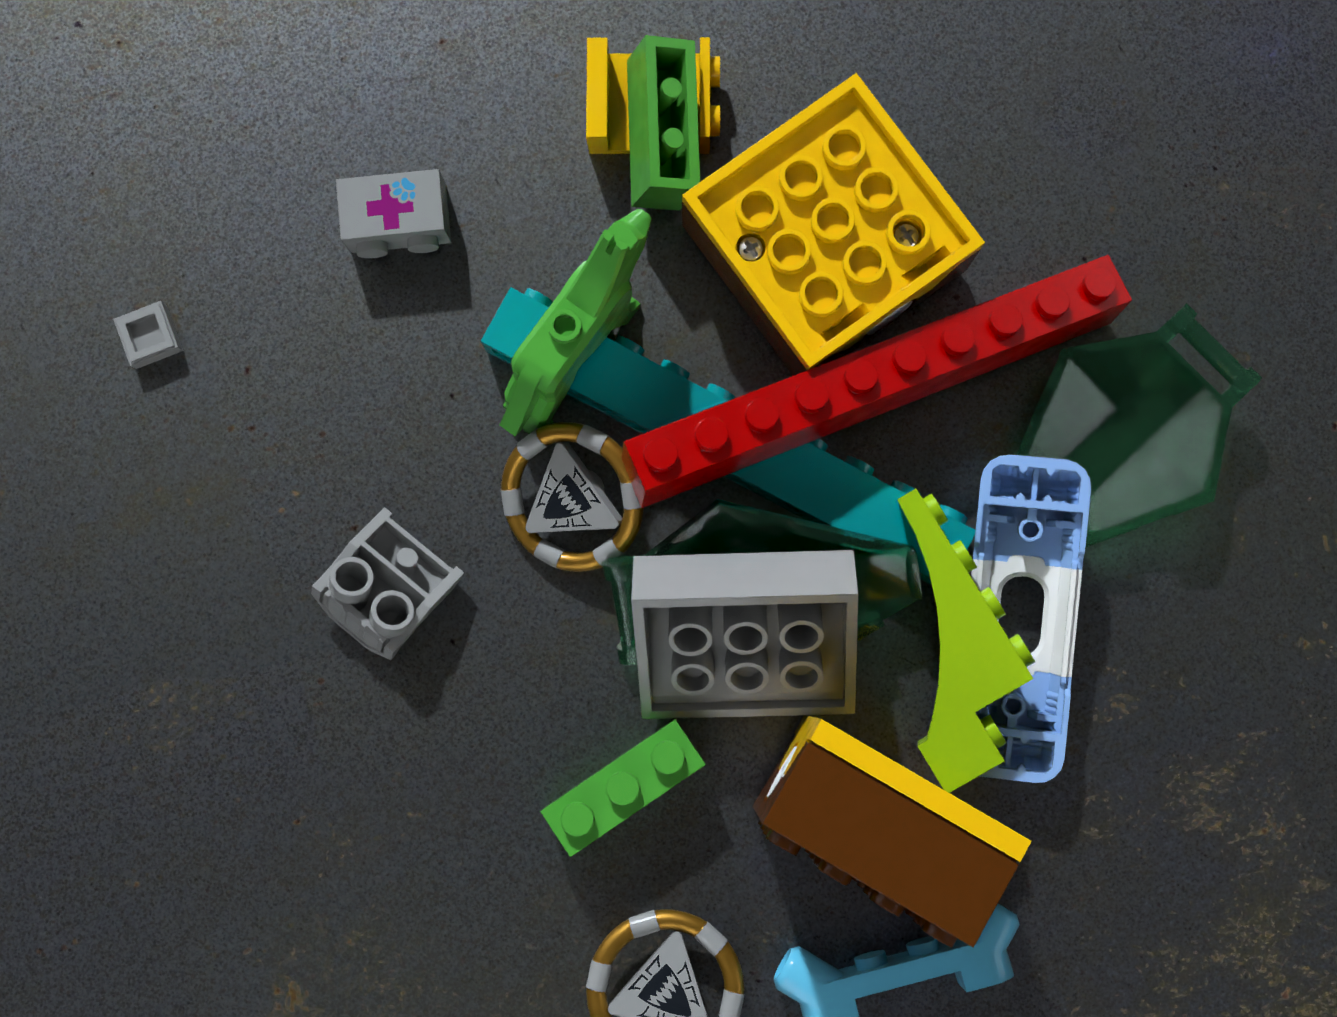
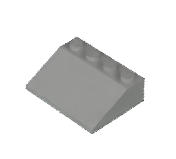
(746, 634)

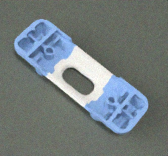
(1036, 528)

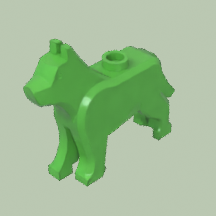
(575, 325)

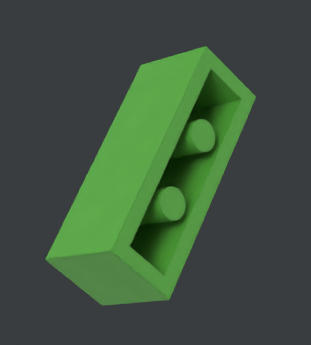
(662, 122)
(622, 787)

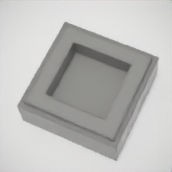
(148, 334)

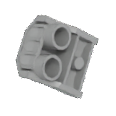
(384, 585)

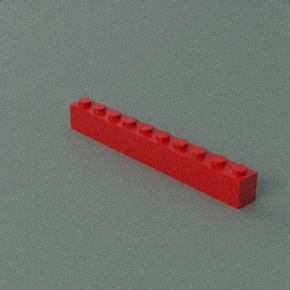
(872, 381)

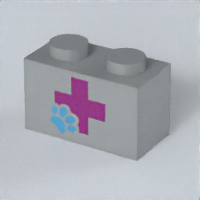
(393, 212)

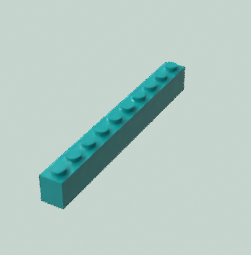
(654, 395)

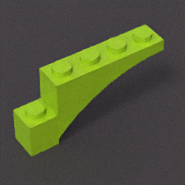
(975, 654)

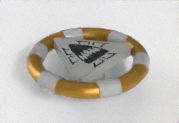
(569, 497)
(667, 979)

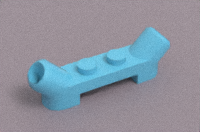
(833, 991)

